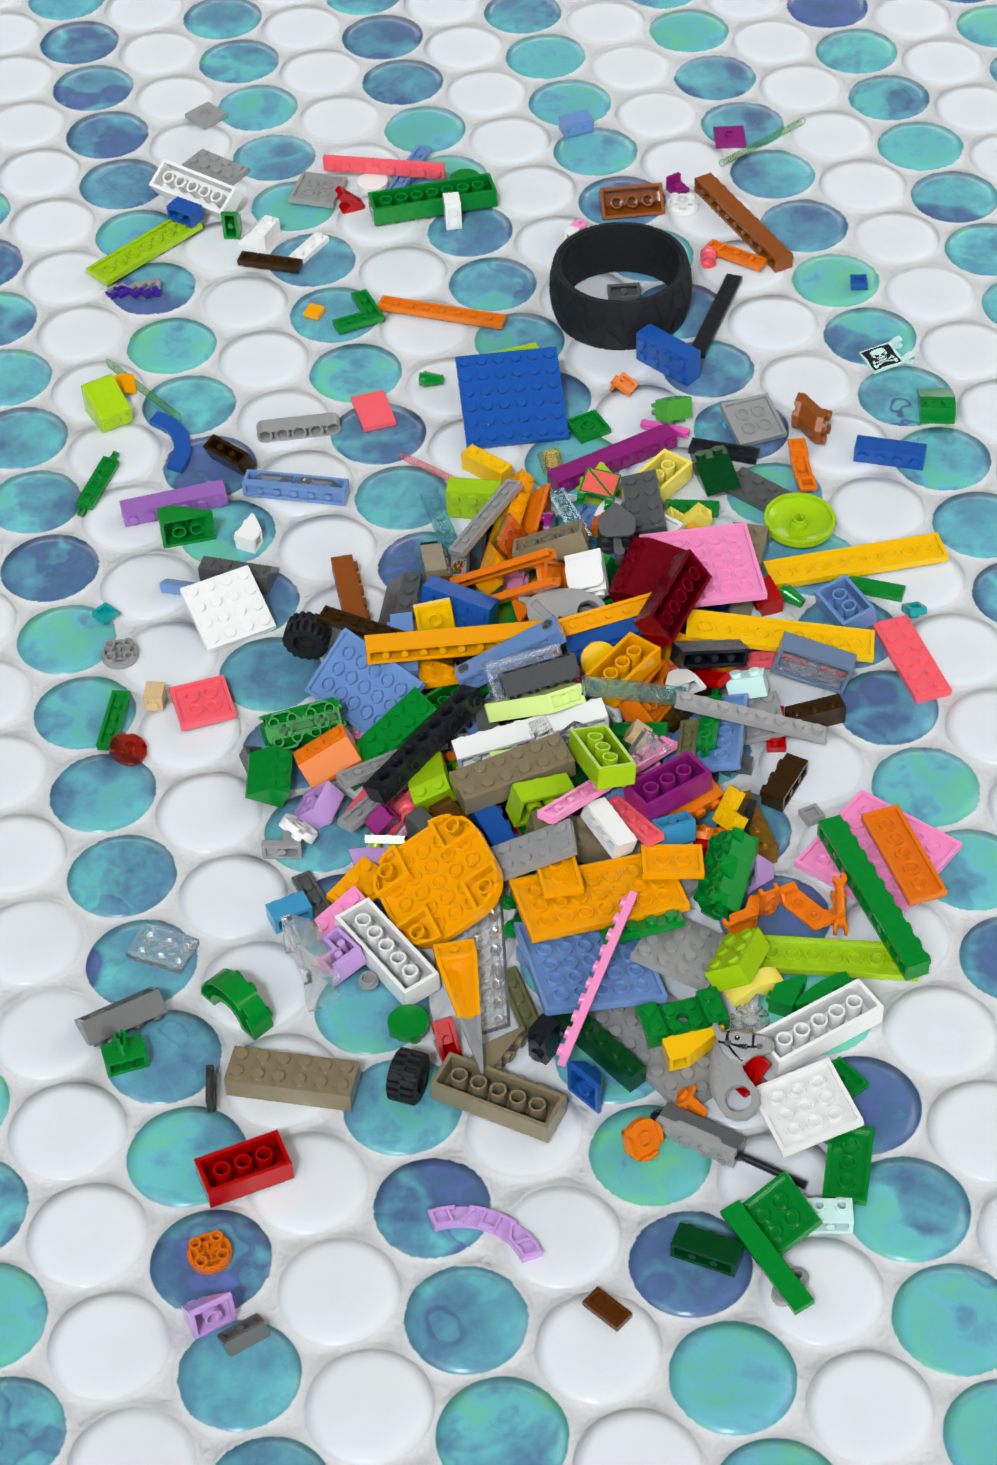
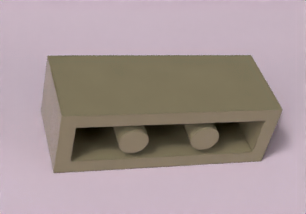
(434, 560)

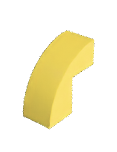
(697, 515)
(763, 982)

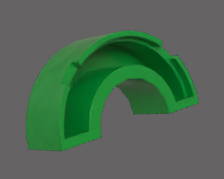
(241, 999)

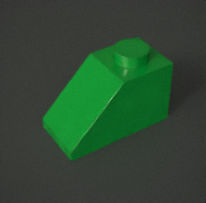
(231, 224)
(785, 994)

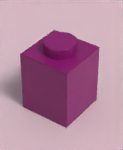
(382, 820)

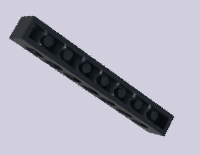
(423, 744)

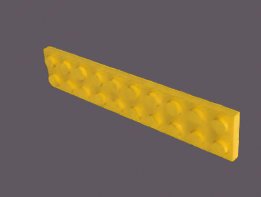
(857, 560)
(766, 633)

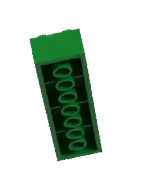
(427, 199)

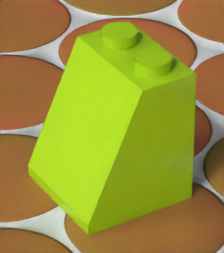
(106, 403)

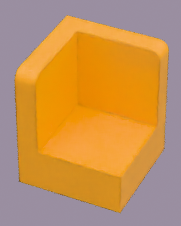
(126, 383)

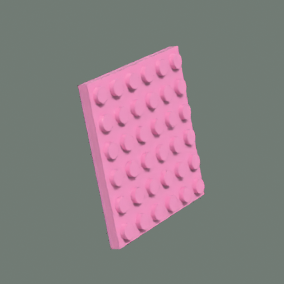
(727, 556)
(818, 863)

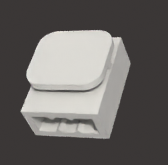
(587, 572)

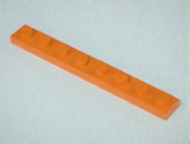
(442, 312)

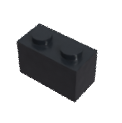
(543, 1039)

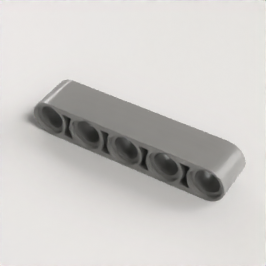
(298, 427)

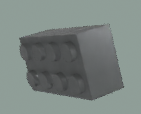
(644, 502)

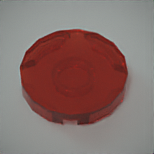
(128, 749)

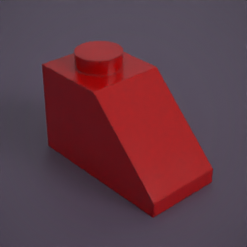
(774, 600)

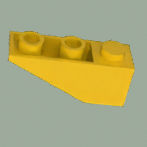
(687, 1048)

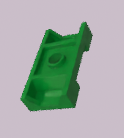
(699, 1011)

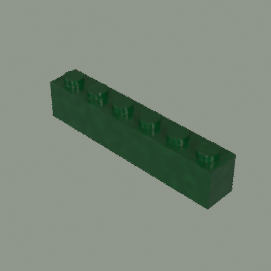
(607, 1052)

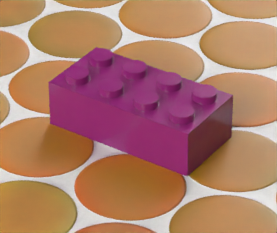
(669, 786)

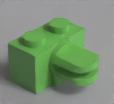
(672, 409)

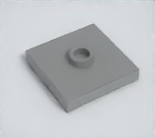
(206, 115)

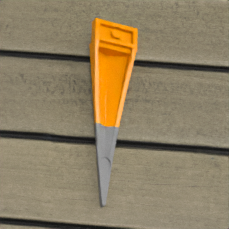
(459, 973)

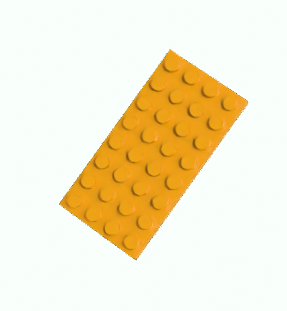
(604, 888)

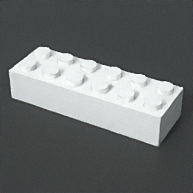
(214, 196)
(389, 953)
(822, 1026)

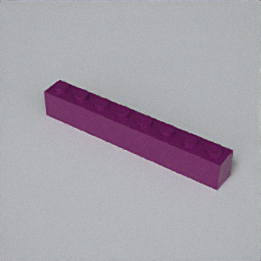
(615, 457)

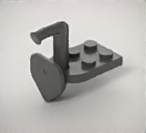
(615, 532)

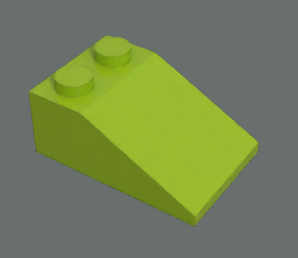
(431, 783)

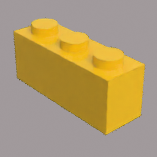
(485, 464)

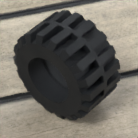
(306, 636)
(407, 1076)

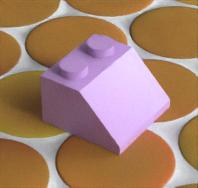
(319, 805)

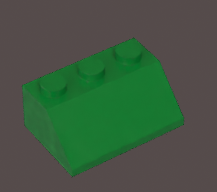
(269, 775)

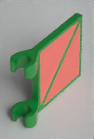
(600, 485)

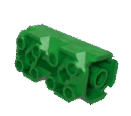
(301, 723)
(731, 865)

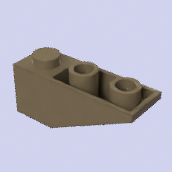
(503, 1048)

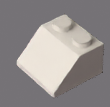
(262, 233)

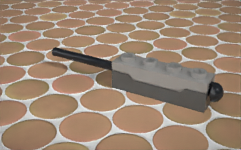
(710, 1139)

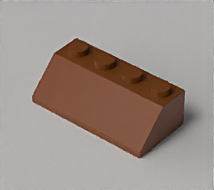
(631, 201)

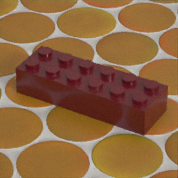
(672, 599)

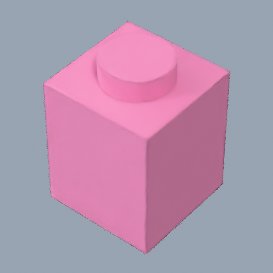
(515, 580)

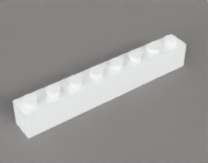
(510, 736)

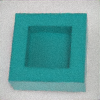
(914, 609)
(105, 613)

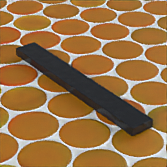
(717, 313)

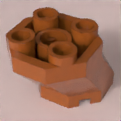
(811, 419)

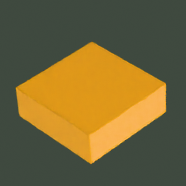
(314, 311)

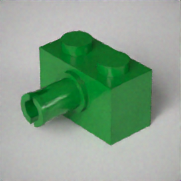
(124, 1054)

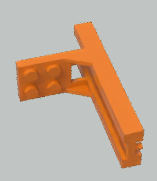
(549, 574)

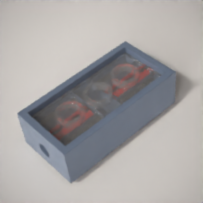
(813, 662)

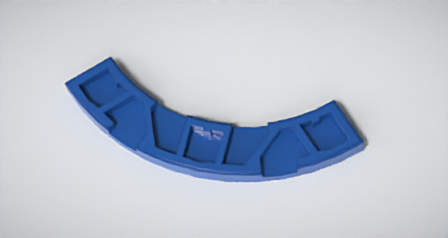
(179, 437)

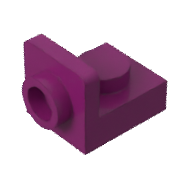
(674, 184)

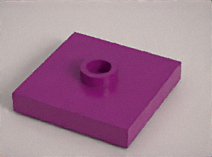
(729, 137)

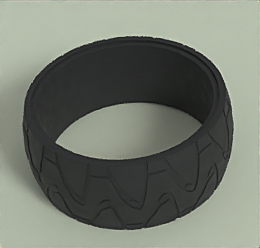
(611, 249)

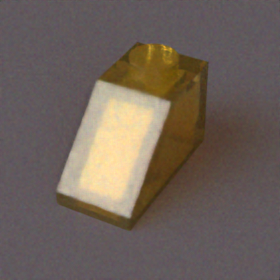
(549, 459)

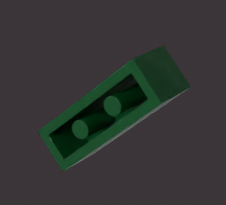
(707, 1249)

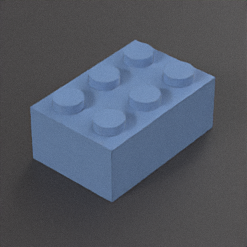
(845, 604)

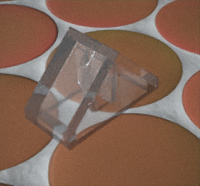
(648, 746)

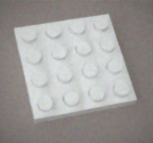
(227, 608)
(807, 1107)

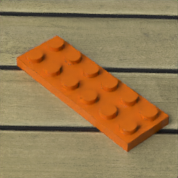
(903, 855)

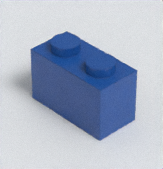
(185, 212)

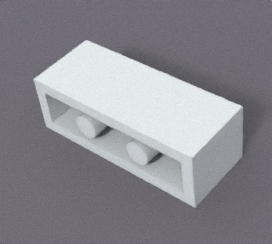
(609, 828)

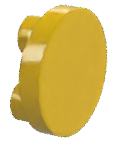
(593, 653)

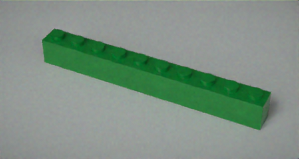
(874, 898)

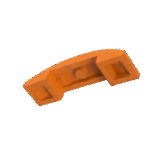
(800, 465)

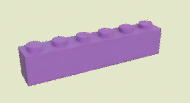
(199, 496)

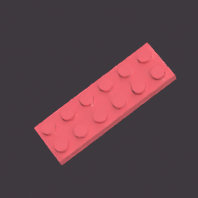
(911, 659)

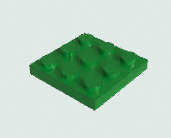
(782, 1213)

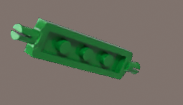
(97, 483)
(708, 729)

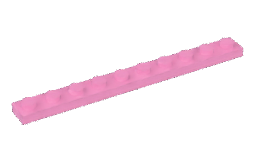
(587, 792)
(593, 983)

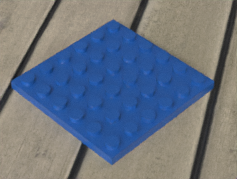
(512, 398)

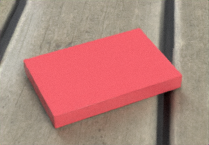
(373, 411)

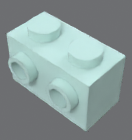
(748, 681)
(835, 1214)

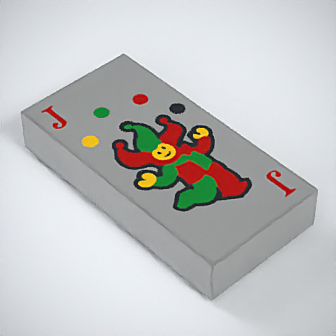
(460, 565)

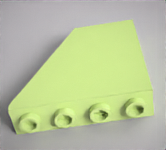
(539, 703)

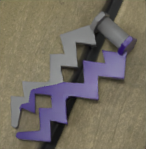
(129, 289)

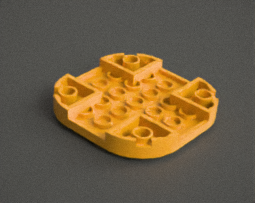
(439, 881)

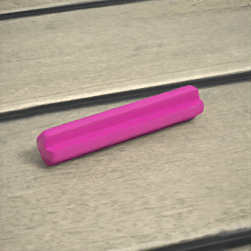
(649, 424)

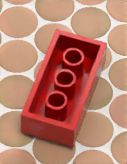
(244, 1168)

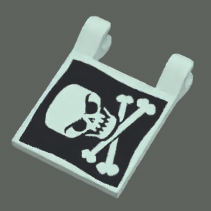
(885, 356)

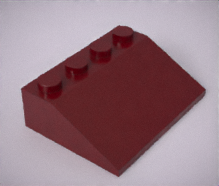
(642, 567)

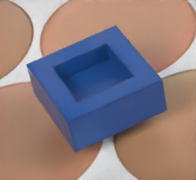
(858, 281)

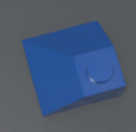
(585, 1083)

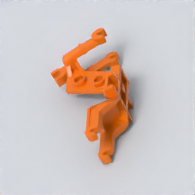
(797, 903)

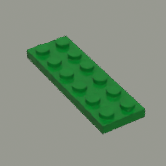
(395, 726)

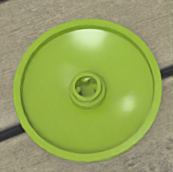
(799, 520)

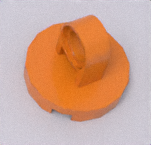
(642, 1139)

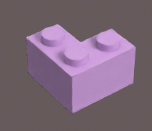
(343, 953)

